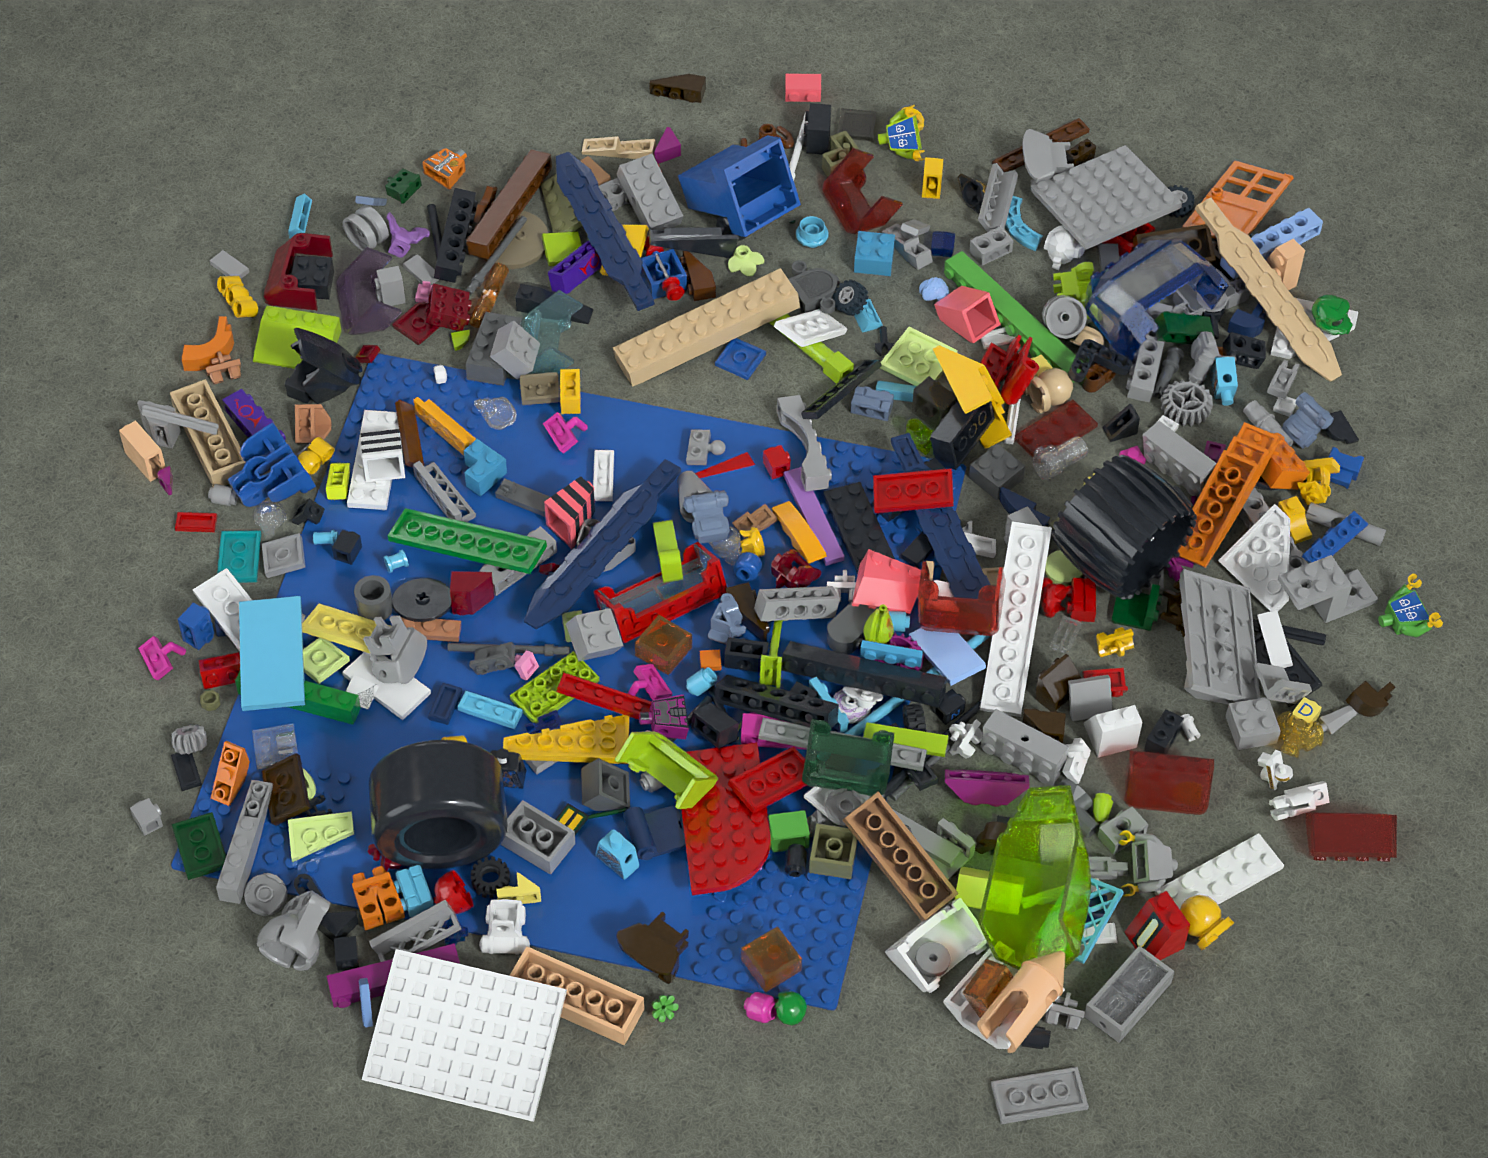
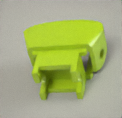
(1074, 282)

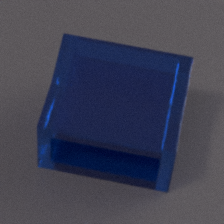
(942, 243)

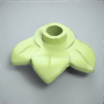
(745, 263)

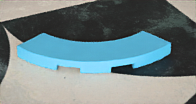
(1018, 229)

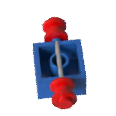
(663, 273)

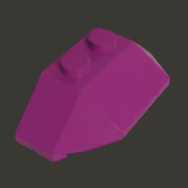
(986, 786)

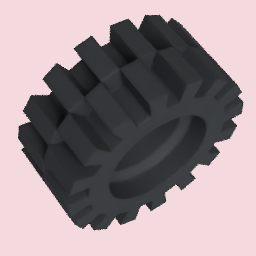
(914, 717)
(486, 867)

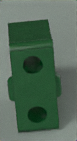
(403, 185)

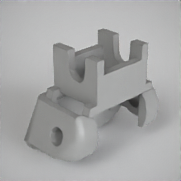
(1043, 157)
(403, 644)

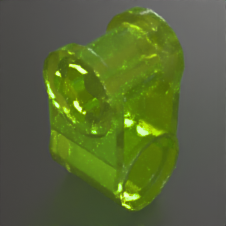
(920, 435)

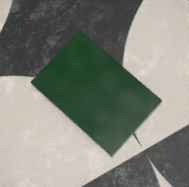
(199, 845)

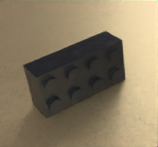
(960, 433)

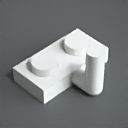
(1076, 761)

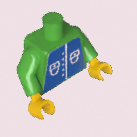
(1408, 613)

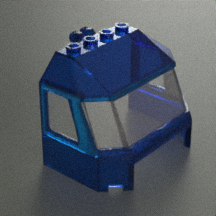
(1127, 288)

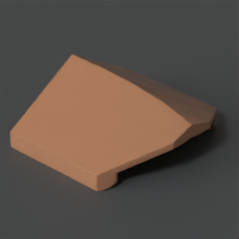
(311, 422)

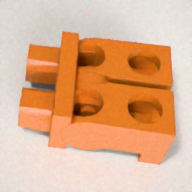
(374, 890)

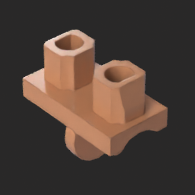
(232, 367)

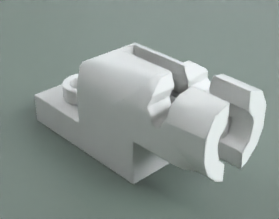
(1299, 800)

